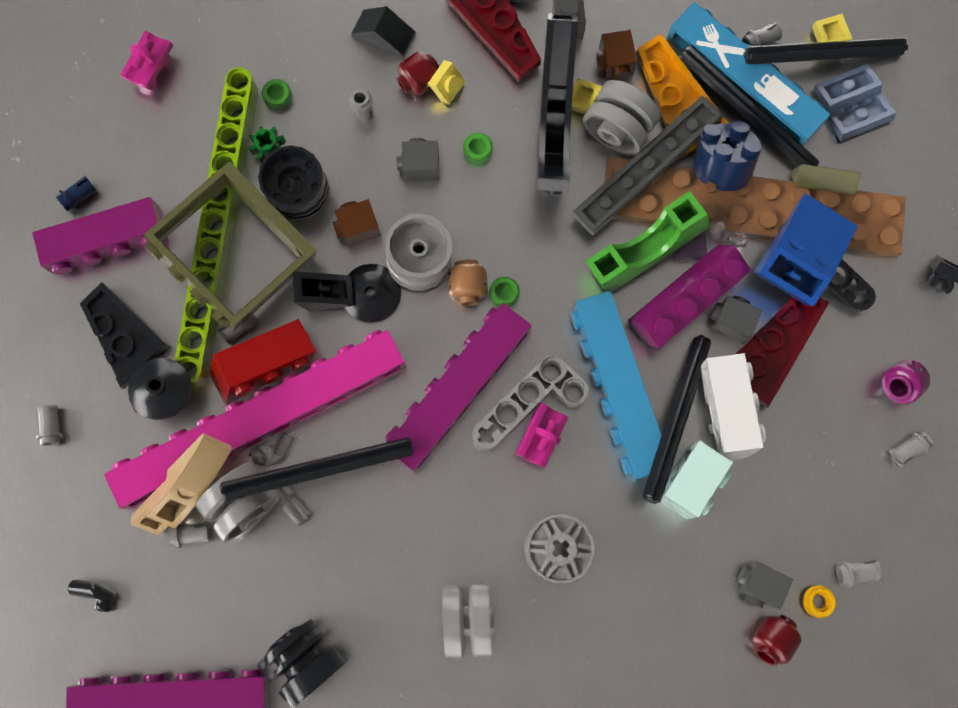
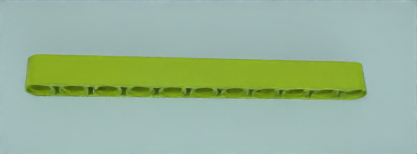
(214, 211)

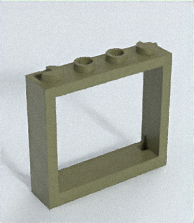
(276, 222)

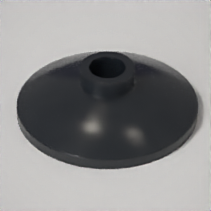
(378, 305)
(169, 398)

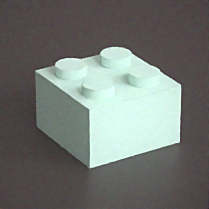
(695, 481)

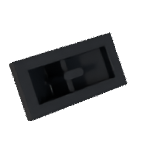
(384, 30)
(322, 290)

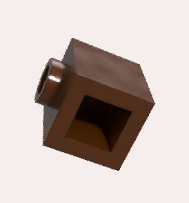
(617, 55)
(356, 222)

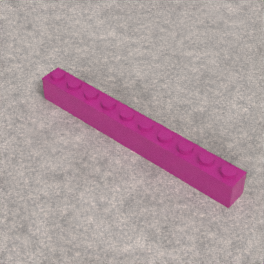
(264, 415)

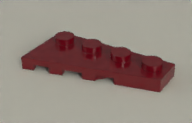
(501, 31)
(778, 346)

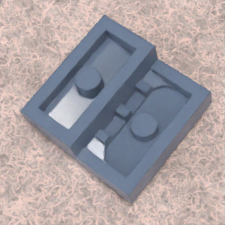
(854, 102)

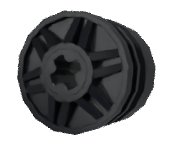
(294, 166)
(300, 663)

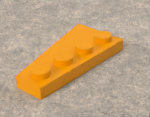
(669, 81)

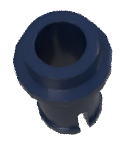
(76, 193)

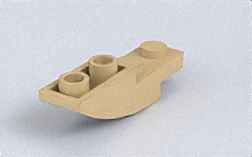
(183, 487)

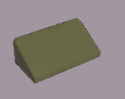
(826, 178)

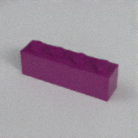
(96, 236)
(689, 295)

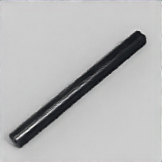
(825, 50)
(747, 107)
(676, 420)
(315, 469)

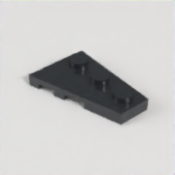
(121, 333)

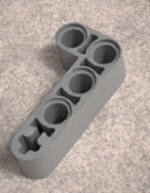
(523, 407)

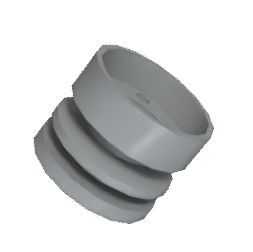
(559, 568)

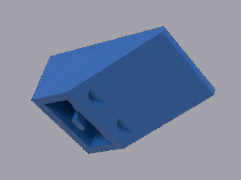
(806, 251)

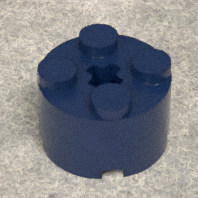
(727, 155)

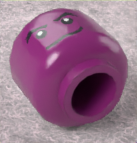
(906, 381)

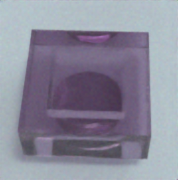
(693, 250)

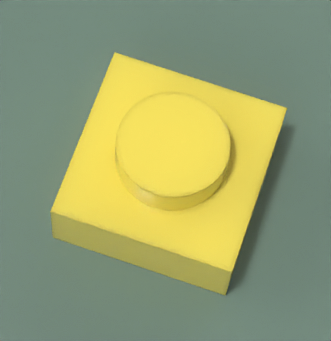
(832, 29)
(446, 82)
(584, 95)

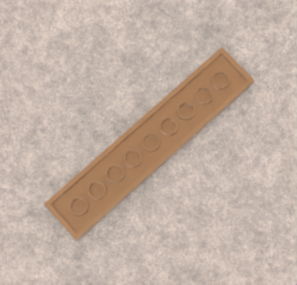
(767, 204)

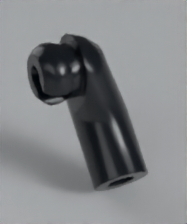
(92, 590)

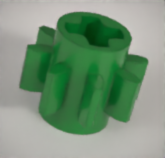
(265, 137)

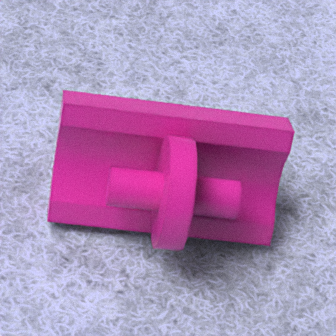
(146, 60)
(542, 435)

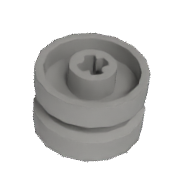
(621, 117)
(418, 252)
(236, 514)
(467, 621)

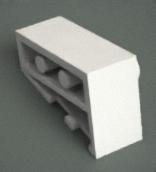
(732, 406)

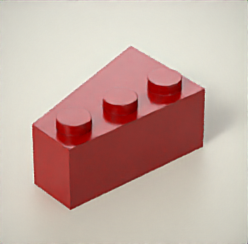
(261, 361)

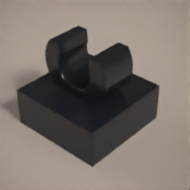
(943, 270)

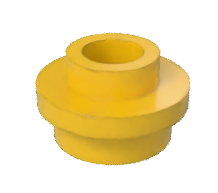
(827, 596)

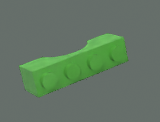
(673, 229)

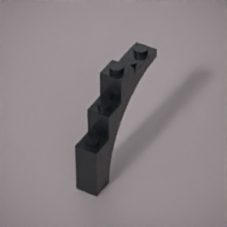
(556, 104)

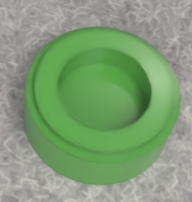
(277, 94)
(477, 148)
(504, 291)

